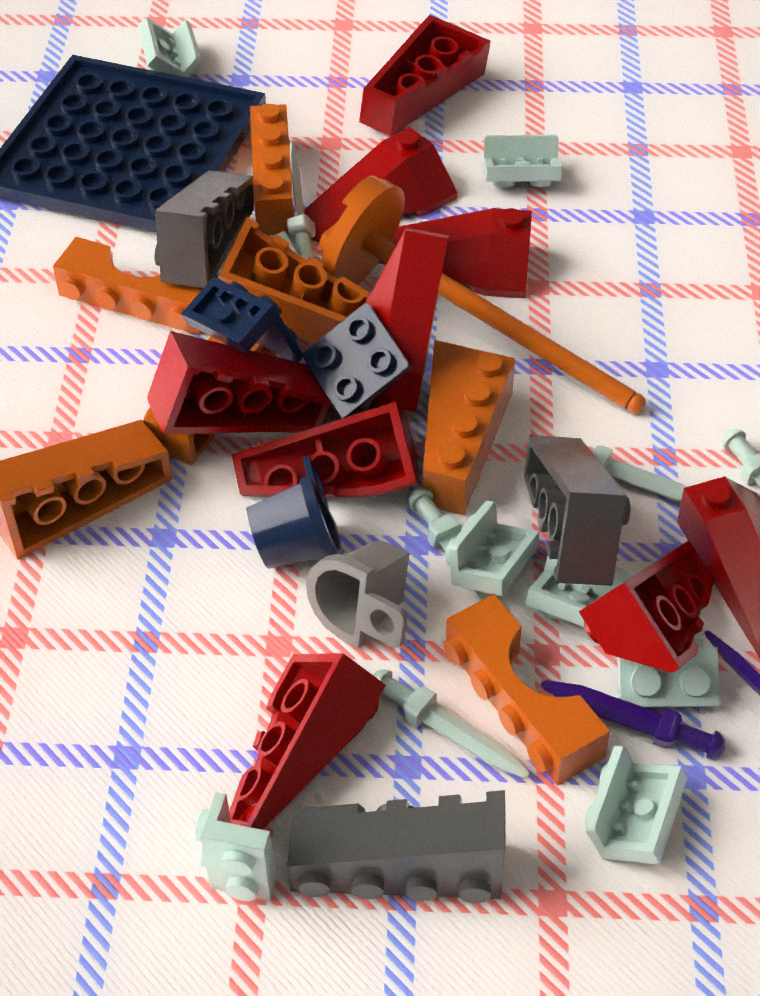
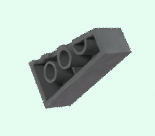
(201, 227)
(577, 508)
(401, 849)

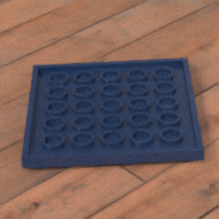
(121, 140)

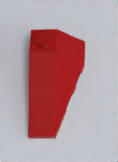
(403, 160)
(484, 249)
(407, 306)
(725, 531)
(654, 612)
(315, 715)

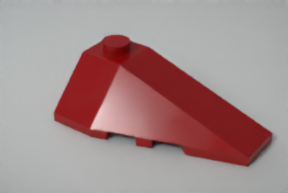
(354, 456)

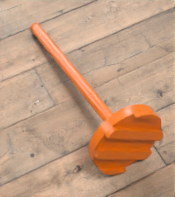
(365, 237)

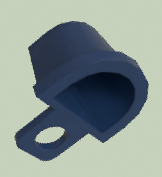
(295, 523)

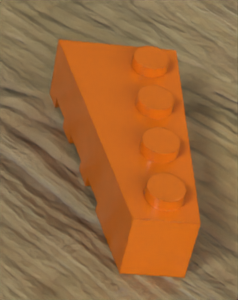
(304, 291)
(464, 415)
(76, 483)

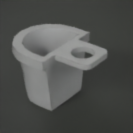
(359, 591)

